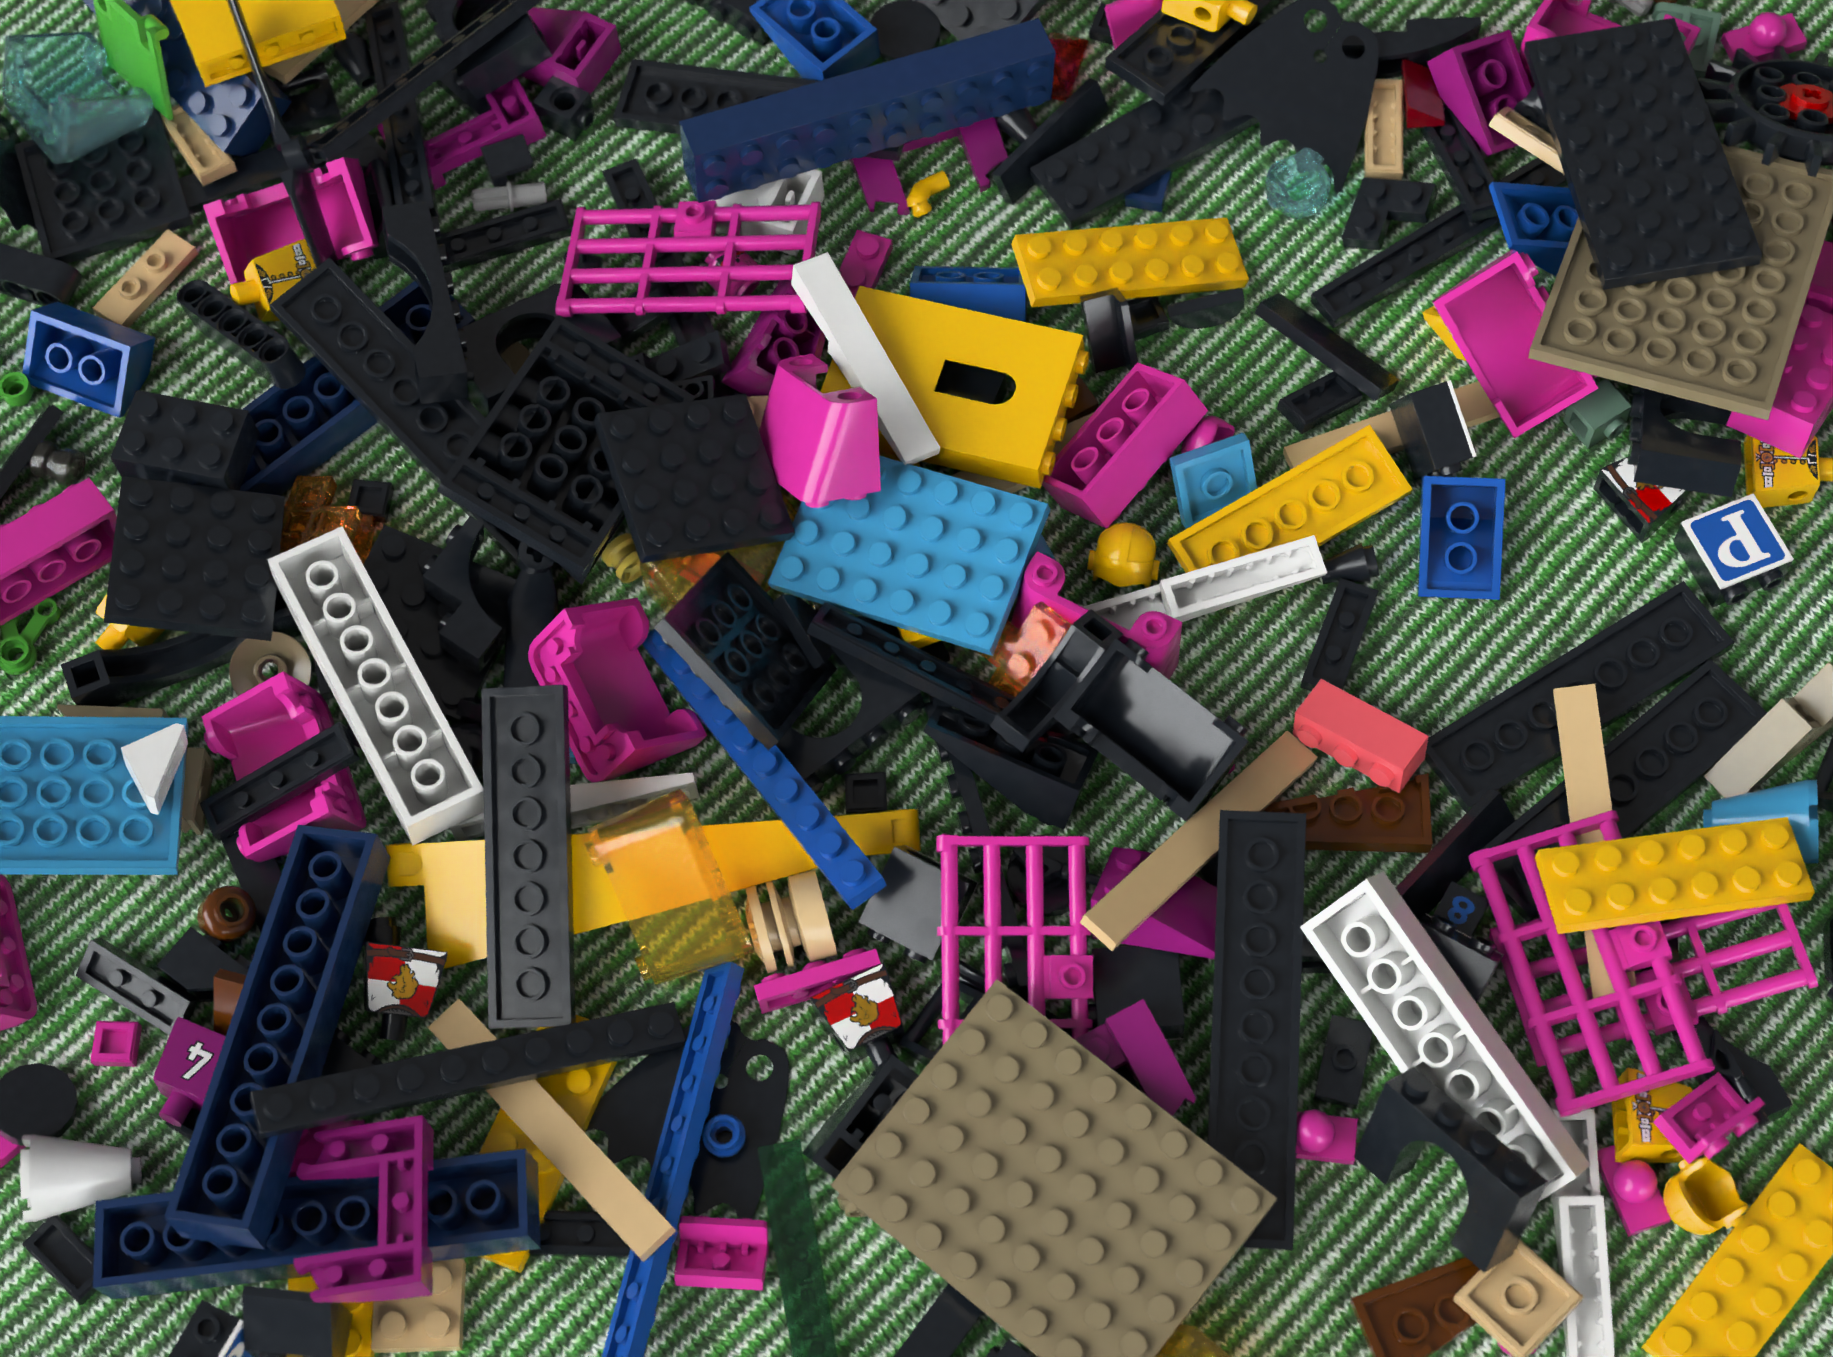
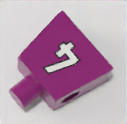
(186, 1069)

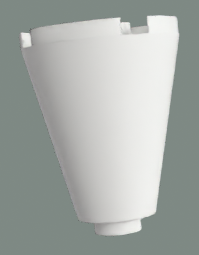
(72, 1174)

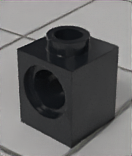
(553, 107)

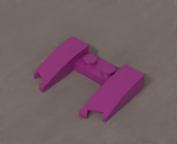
(509, 117)
(980, 144)
(1137, 1041)
(402, 1262)

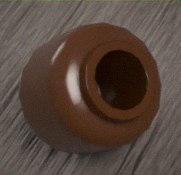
(229, 901)

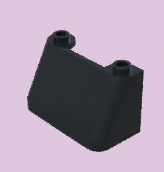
(1153, 729)

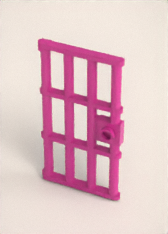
(692, 233)
(1622, 951)
(1048, 975)
(1658, 1015)

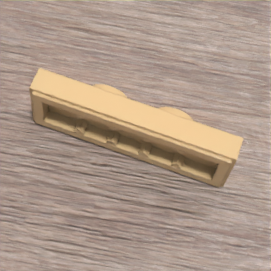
(1384, 131)
(197, 148)
(146, 280)

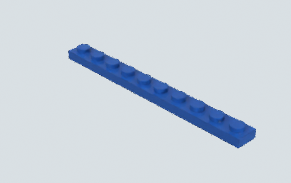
(776, 782)
(675, 1156)

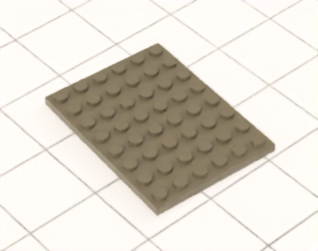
(1705, 334)
(1052, 1189)

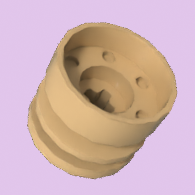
(790, 921)

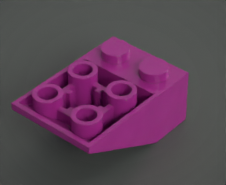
(580, 46)

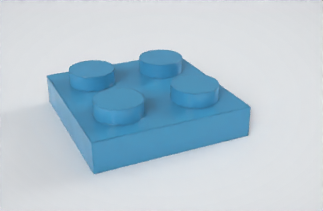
(1212, 477)

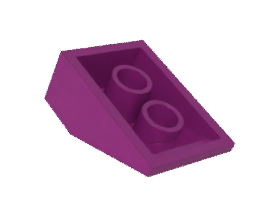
(1479, 82)
(1181, 924)

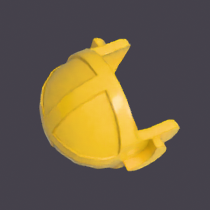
(1125, 556)
(1703, 1197)

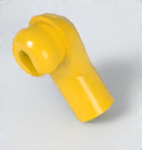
(923, 190)

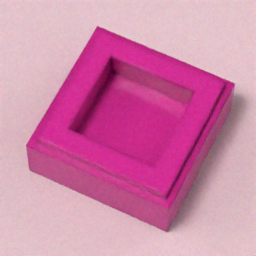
(116, 1043)

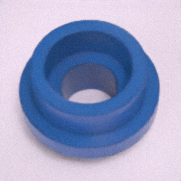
(721, 1123)

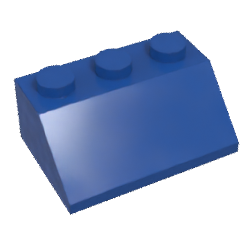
(979, 289)
(86, 358)

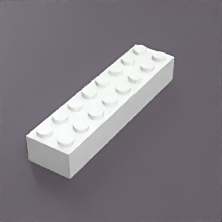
(378, 685)
(1436, 1025)

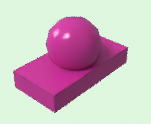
(1764, 34)
(1326, 1137)
(1633, 1192)

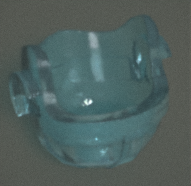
(1298, 184)

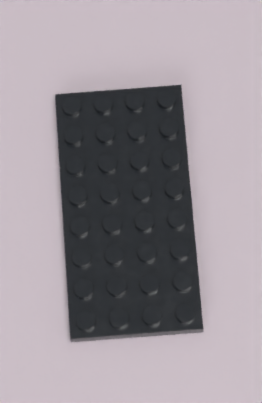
(1641, 154)

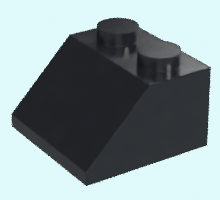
(293, 1324)

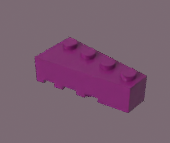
(772, 339)

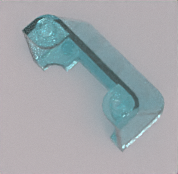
(61, 96)

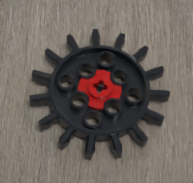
(1774, 105)

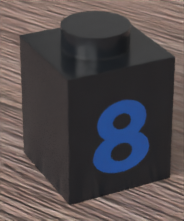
(1463, 908)

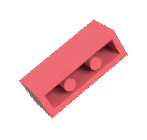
(1360, 736)

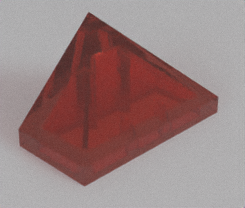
(1068, 61)

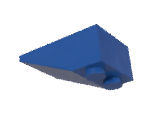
(819, 35)
(1536, 220)
(1461, 537)

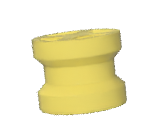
(623, 557)

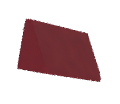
(1421, 97)

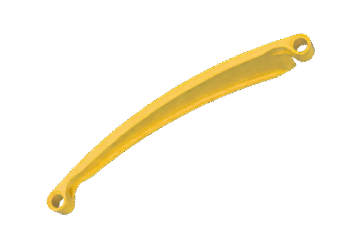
(743, 850)

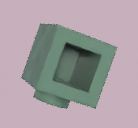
(1598, 414)

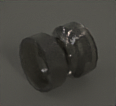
(54, 462)

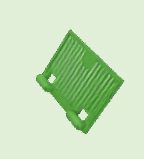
(131, 54)

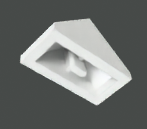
(155, 762)

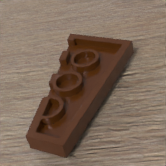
(1367, 818)
(1415, 1313)

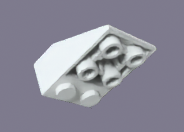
(794, 191)

